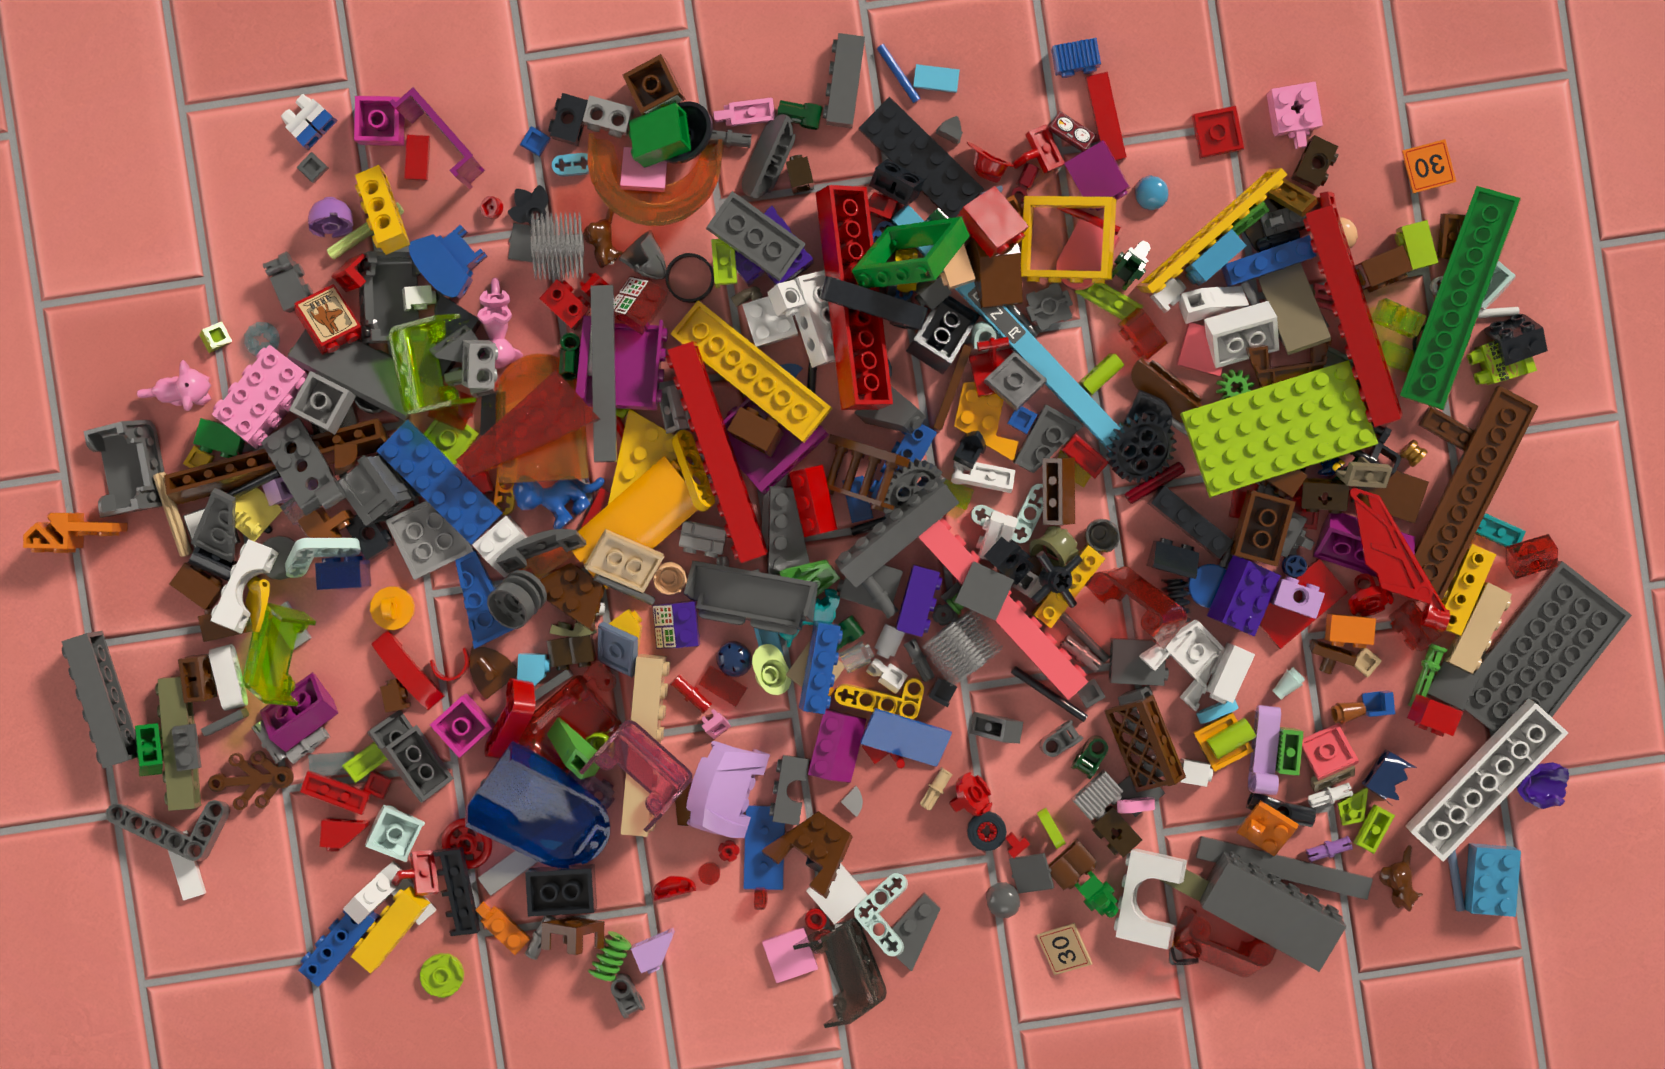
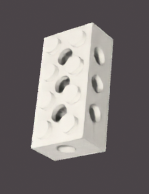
(815, 320)

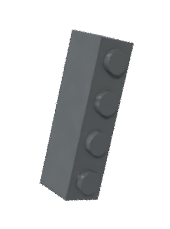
(844, 80)

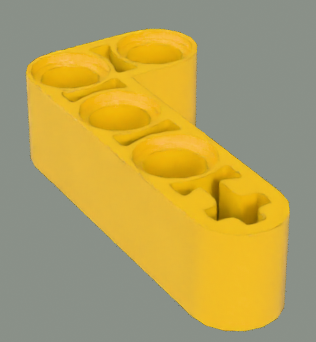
(878, 697)

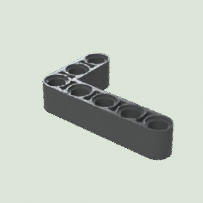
(169, 833)

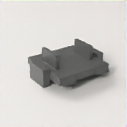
(1049, 306)

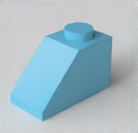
(533, 667)

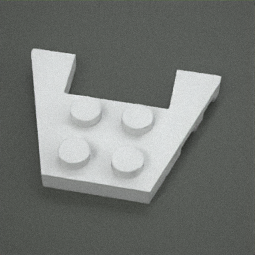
(1195, 652)

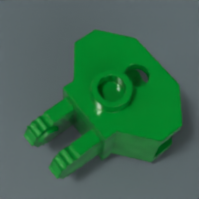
(1098, 896)

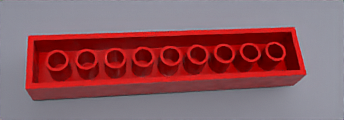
(1354, 315)
(856, 335)
(717, 451)

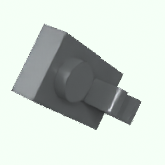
(186, 747)

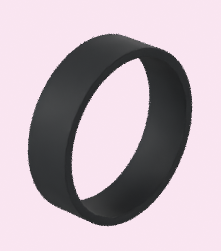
(679, 258)

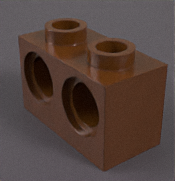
(197, 678)

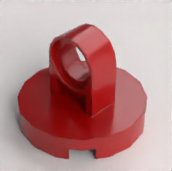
(1368, 600)
(971, 795)

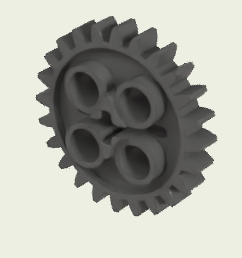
(908, 480)

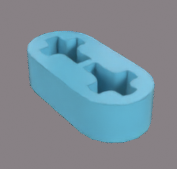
(570, 159)
(1216, 711)

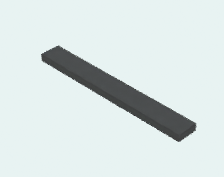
(603, 373)
(1290, 868)

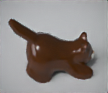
(600, 236)
(1400, 880)

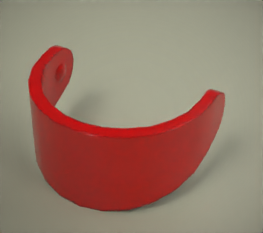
(446, 678)

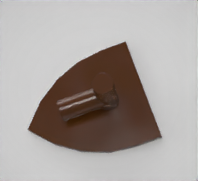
(490, 670)

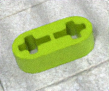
(1051, 828)

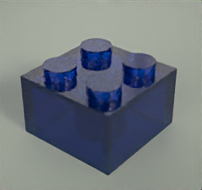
(339, 574)

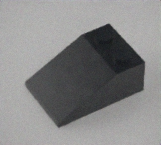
(943, 334)

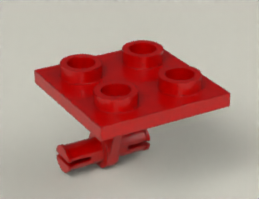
(984, 364)

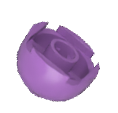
(330, 217)

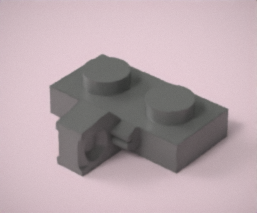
(1296, 535)

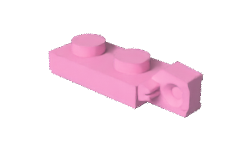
(746, 112)

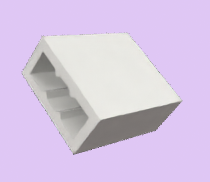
(1229, 674)

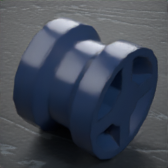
(1299, 566)

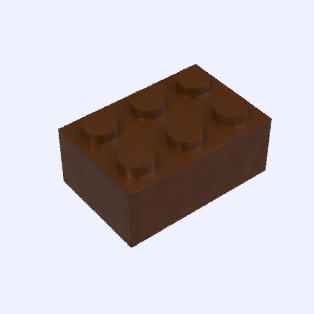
(1262, 527)

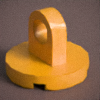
(392, 608)

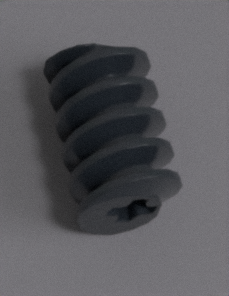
(1176, 593)

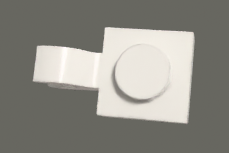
(889, 675)

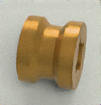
(1413, 453)

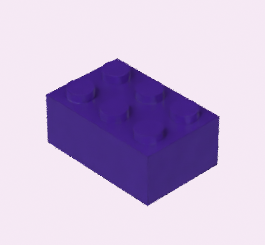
(1243, 595)
(918, 601)

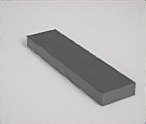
(549, 685)

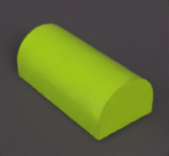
(1101, 373)
(1231, 738)
(1374, 829)

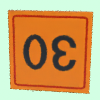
(1429, 166)

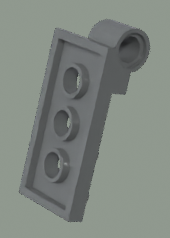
(328, 491)

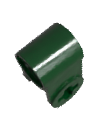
(1089, 757)

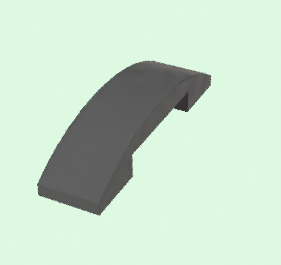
(515, 556)

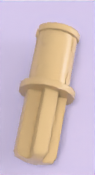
(935, 789)

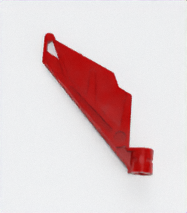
(1394, 561)

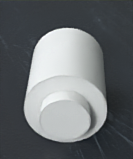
(888, 641)

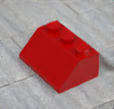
(813, 500)

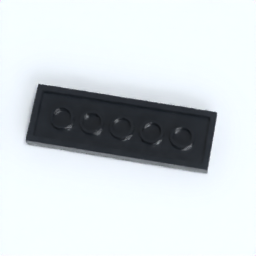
(916, 151)

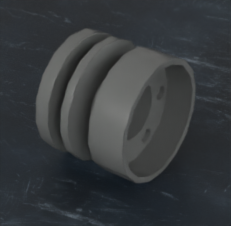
(517, 599)

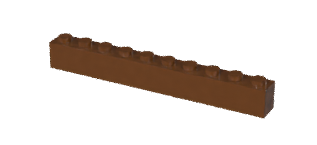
(237, 470)

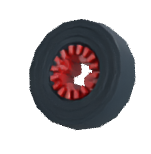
(994, 839)

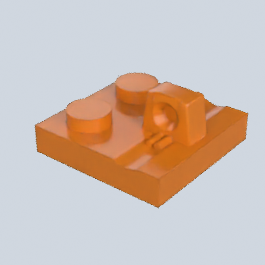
(1267, 828)

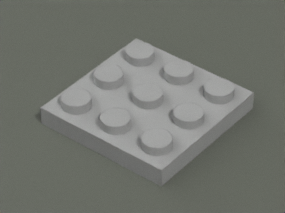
(426, 539)

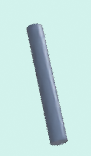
(1456, 883)

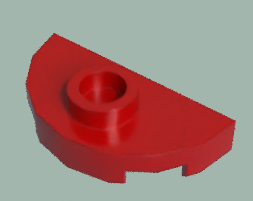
(672, 887)

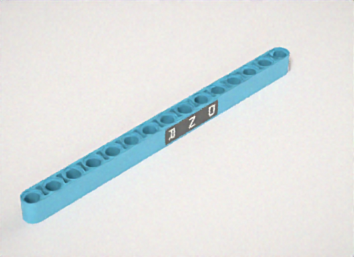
(1028, 347)

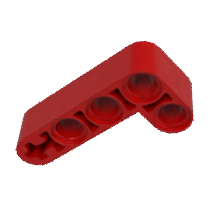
(513, 719)

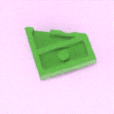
(818, 572)

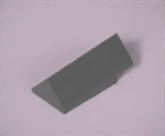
(410, 755)

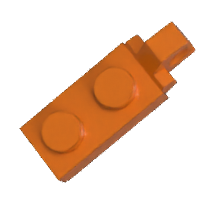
(503, 927)

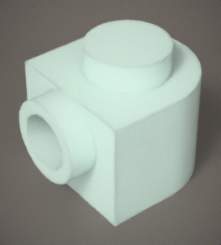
(981, 332)

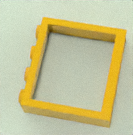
(1056, 276)

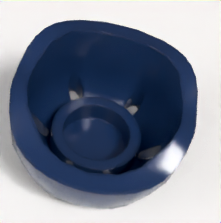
(733, 658)

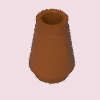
(1346, 712)

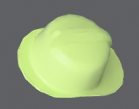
(770, 669)

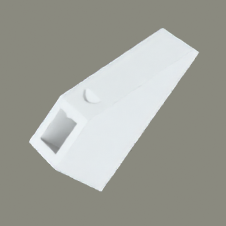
(1211, 302)

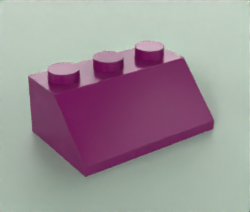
(291, 724)
(837, 746)

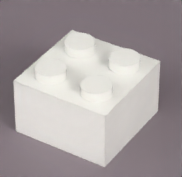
(765, 325)

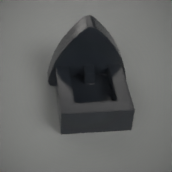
(970, 449)

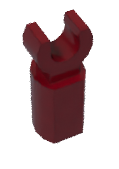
(1026, 180)

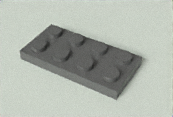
(755, 236)

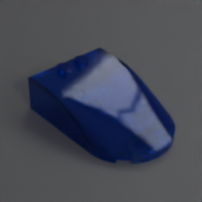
(538, 810)

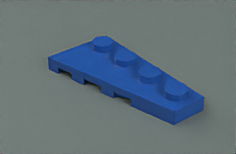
(476, 589)

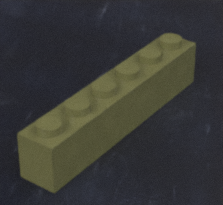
(183, 785)

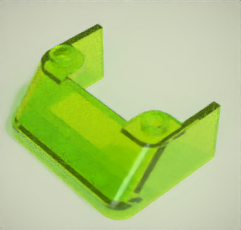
(419, 370)
(271, 655)

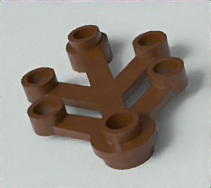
(254, 779)

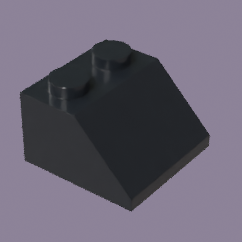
(1174, 559)

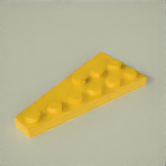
(640, 449)

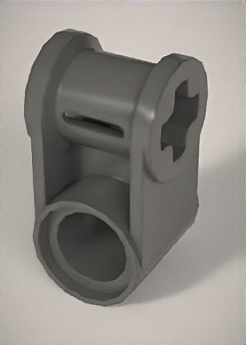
(1061, 738)
(628, 999)

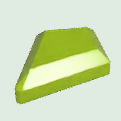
(1353, 808)

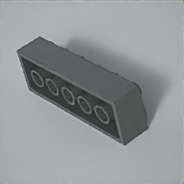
(101, 698)

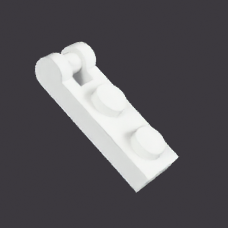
(984, 476)

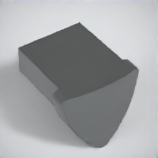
(950, 130)

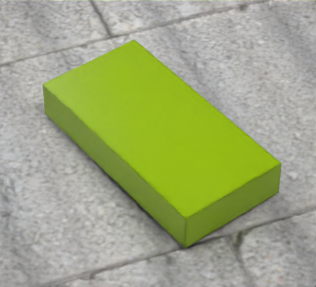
(364, 762)

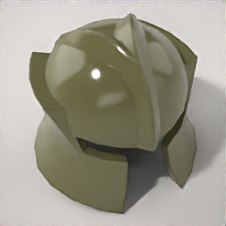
(1057, 543)

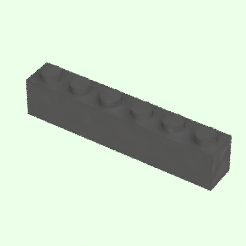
(896, 531)

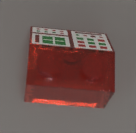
(639, 303)

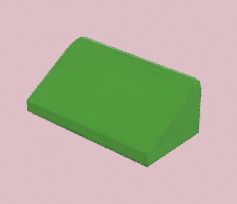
(1255, 214)

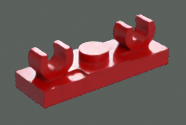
(335, 792)

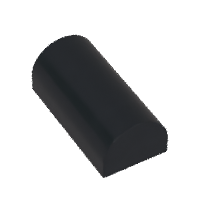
(211, 563)

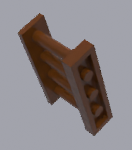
(875, 456)

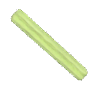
(353, 239)

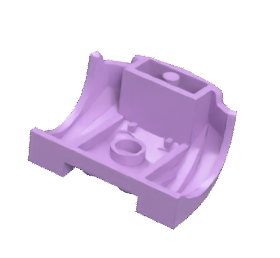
(723, 788)

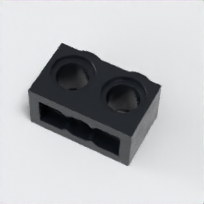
(896, 182)
(1010, 559)

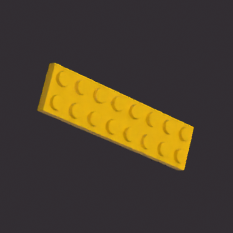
(1206, 236)
(752, 372)

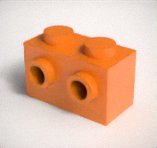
(1350, 629)

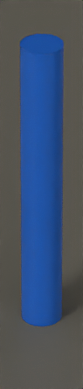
(892, 64)

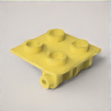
(254, 513)

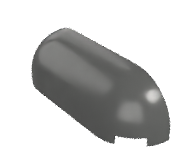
(768, 157)

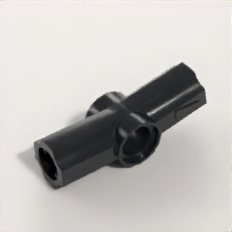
(1300, 814)

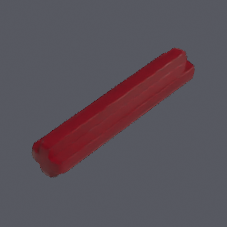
(1154, 483)

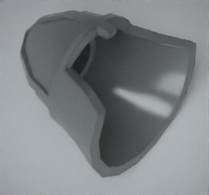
(645, 257)

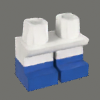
(300, 125)

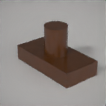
(1331, 655)

